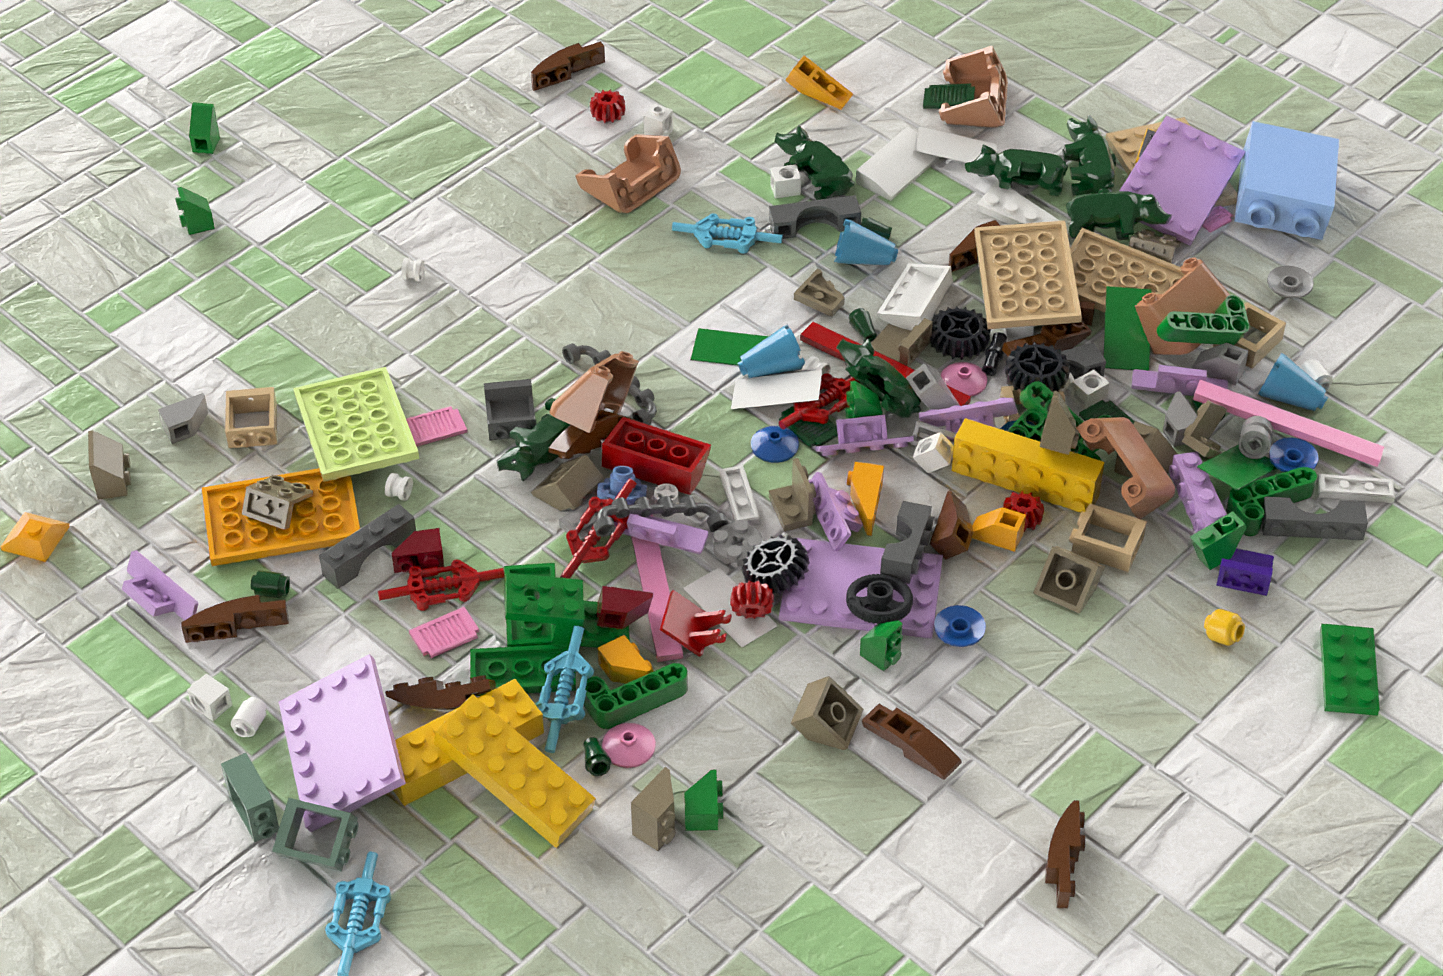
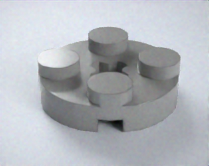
(735, 532)

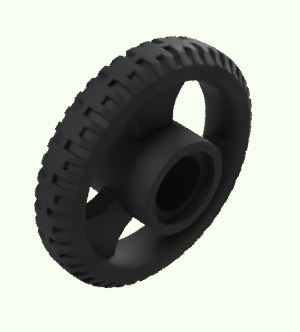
(879, 603)

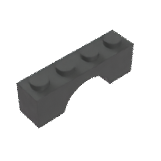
(790, 218)
(1083, 360)
(1287, 520)
(904, 557)
(344, 560)

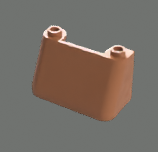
(990, 80)
(647, 171)
(1195, 292)
(595, 390)
(1150, 483)

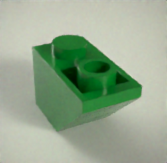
(203, 128)
(195, 212)
(862, 402)
(1218, 540)
(882, 644)
(702, 803)

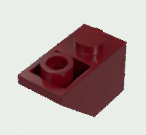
(420, 549)
(621, 606)

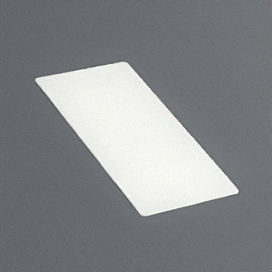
(950, 145)
(776, 389)
(714, 594)

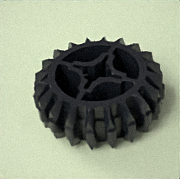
(959, 333)
(1037, 364)
(776, 563)

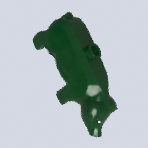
(1092, 152)
(817, 162)
(1021, 167)
(1114, 210)
(880, 377)
(532, 445)

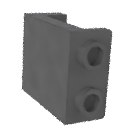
(509, 406)

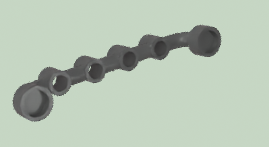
(643, 398)
(605, 526)

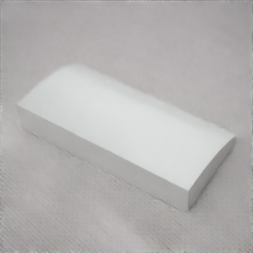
(895, 166)
(916, 295)

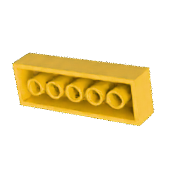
(1023, 465)
(429, 768)
(514, 770)

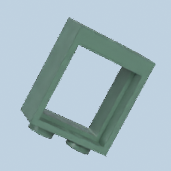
(250, 797)
(290, 826)

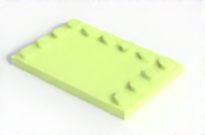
(355, 424)

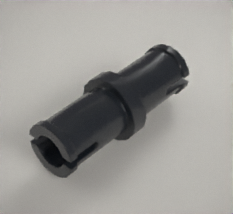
(994, 354)

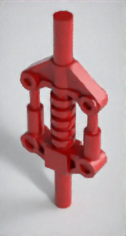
(812, 410)
(586, 551)
(464, 576)

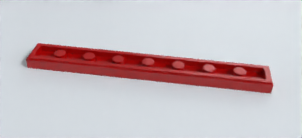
(827, 340)

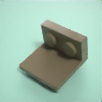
(1155, 245)
(903, 344)
(1199, 432)
(273, 500)
(795, 502)

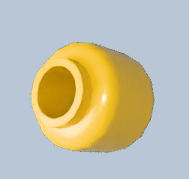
(1224, 627)

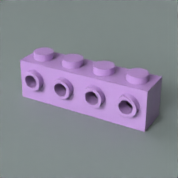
(1195, 490)

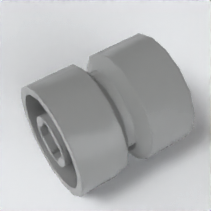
(1255, 437)

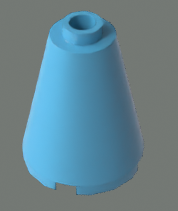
(863, 246)
(772, 355)
(1293, 386)

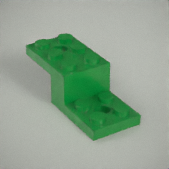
(558, 603)

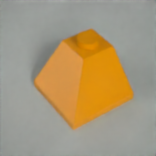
(35, 536)

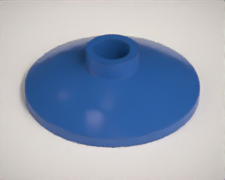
(774, 444)
(1292, 454)
(959, 626)

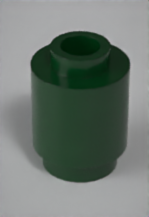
(270, 584)

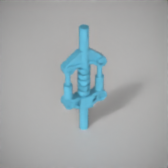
(746, 238)
(560, 711)
(362, 891)

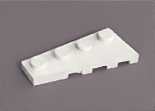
(1011, 207)

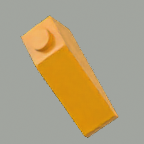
(818, 84)
(865, 492)

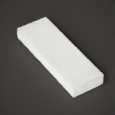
(1356, 488)
(739, 495)

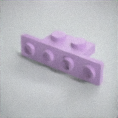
(1172, 380)
(979, 411)
(861, 433)
(835, 512)
(666, 533)
(156, 590)

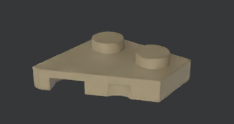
(819, 294)

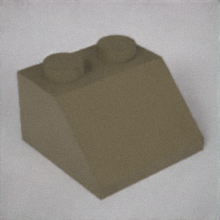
(1059, 428)
(1158, 445)
(108, 466)
(569, 483)
(1068, 579)
(827, 714)
(654, 812)

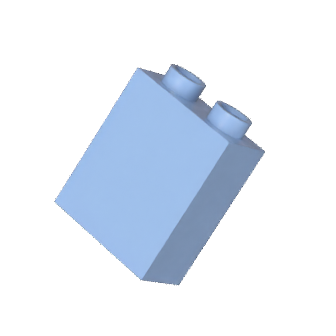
(1287, 180)

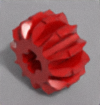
(607, 106)
(1026, 505)
(751, 599)

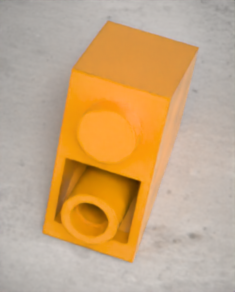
(1000, 528)
(622, 661)

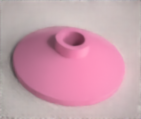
(965, 378)
(632, 752)

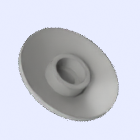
(1290, 282)

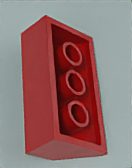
(656, 454)

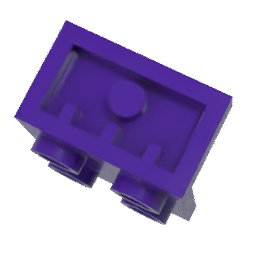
(1246, 572)

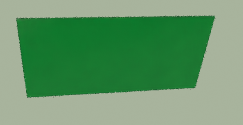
(1124, 336)
(723, 346)
(1236, 468)

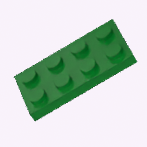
(524, 632)
(518, 663)
(1349, 669)

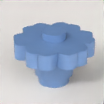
(618, 478)

